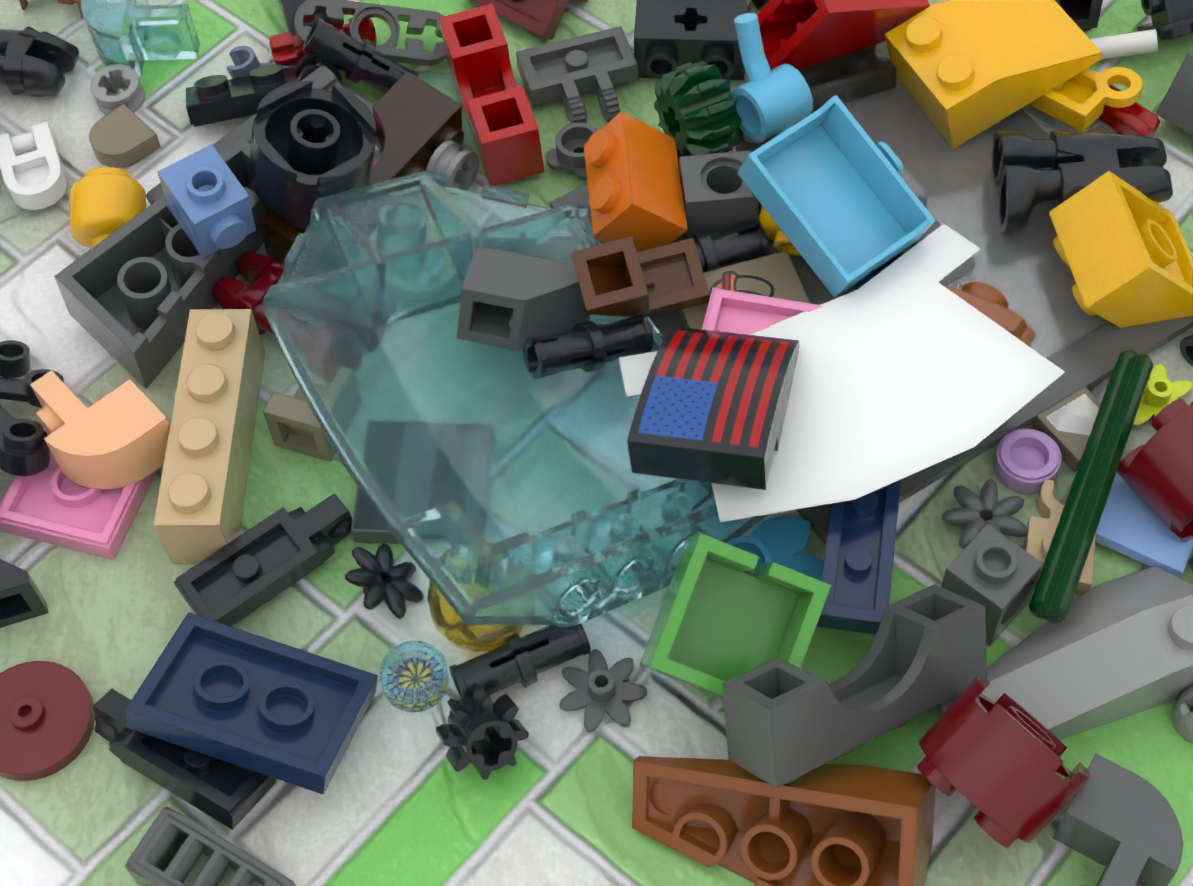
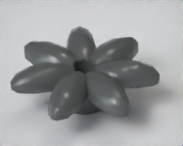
(985, 510)
(598, 698)

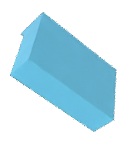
(836, 196)

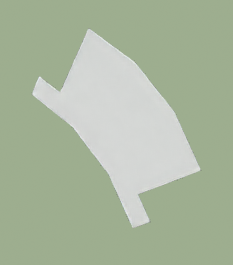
(884, 384)

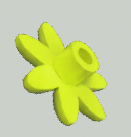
(1158, 394)

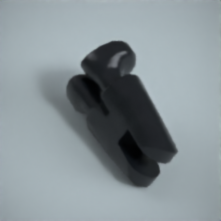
(1072, 164)

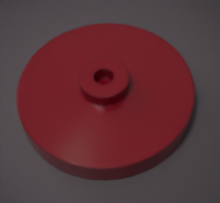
(42, 719)

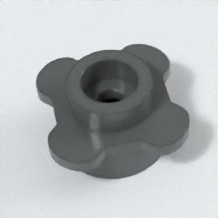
(570, 149)

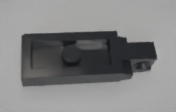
(264, 561)
(201, 780)

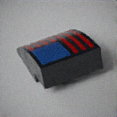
(713, 407)

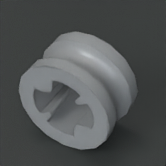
(113, 77)
(456, 164)

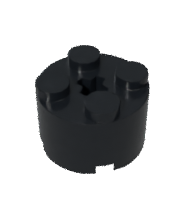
(309, 147)

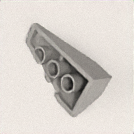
(1109, 658)

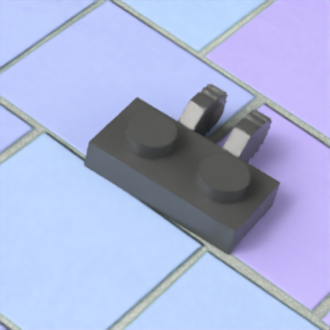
(578, 67)

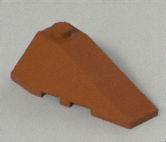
(818, 831)

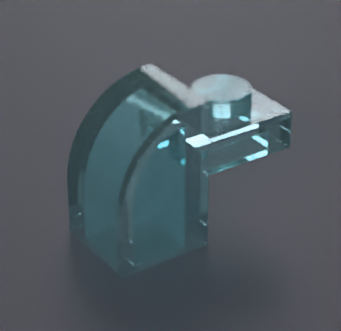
(137, 31)

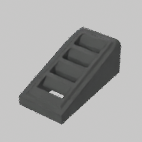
(165, 838)

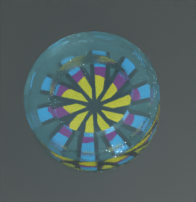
(414, 676)

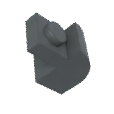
(1123, 826)

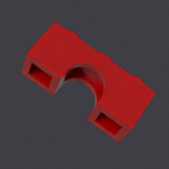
(491, 101)

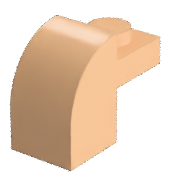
(105, 444)

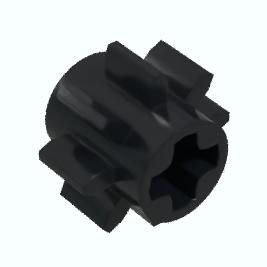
(482, 732)

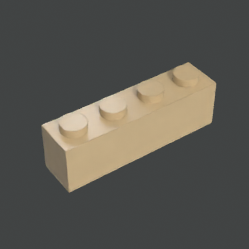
(210, 434)

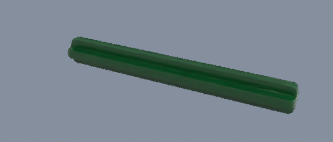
(1090, 488)

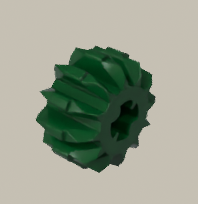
(698, 110)

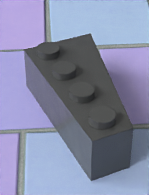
(148, 275)

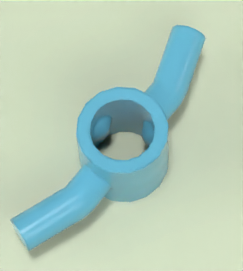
(772, 97)

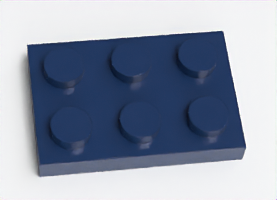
(252, 702)

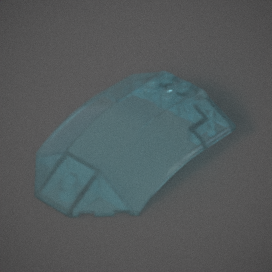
(487, 477)

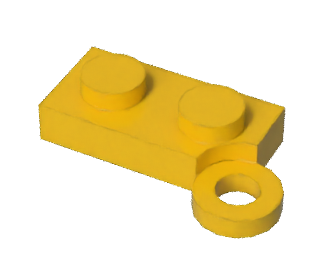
(1083, 97)

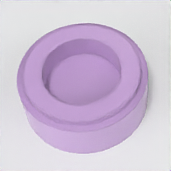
(1026, 460)

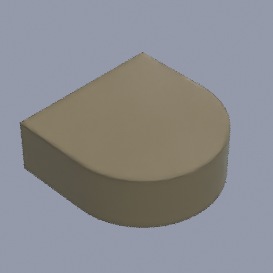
(122, 138)

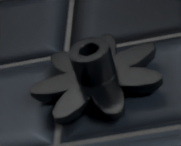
(383, 580)

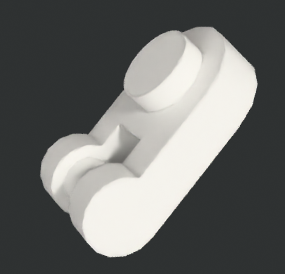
(32, 167)

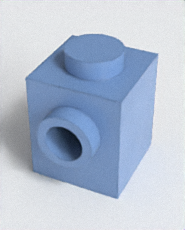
(207, 201)

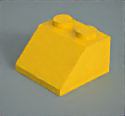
(1124, 254)

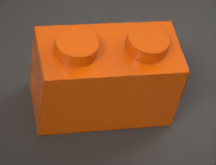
(634, 184)

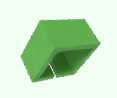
(730, 622)

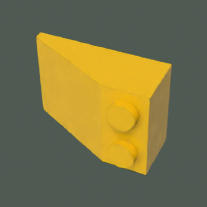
(985, 60)

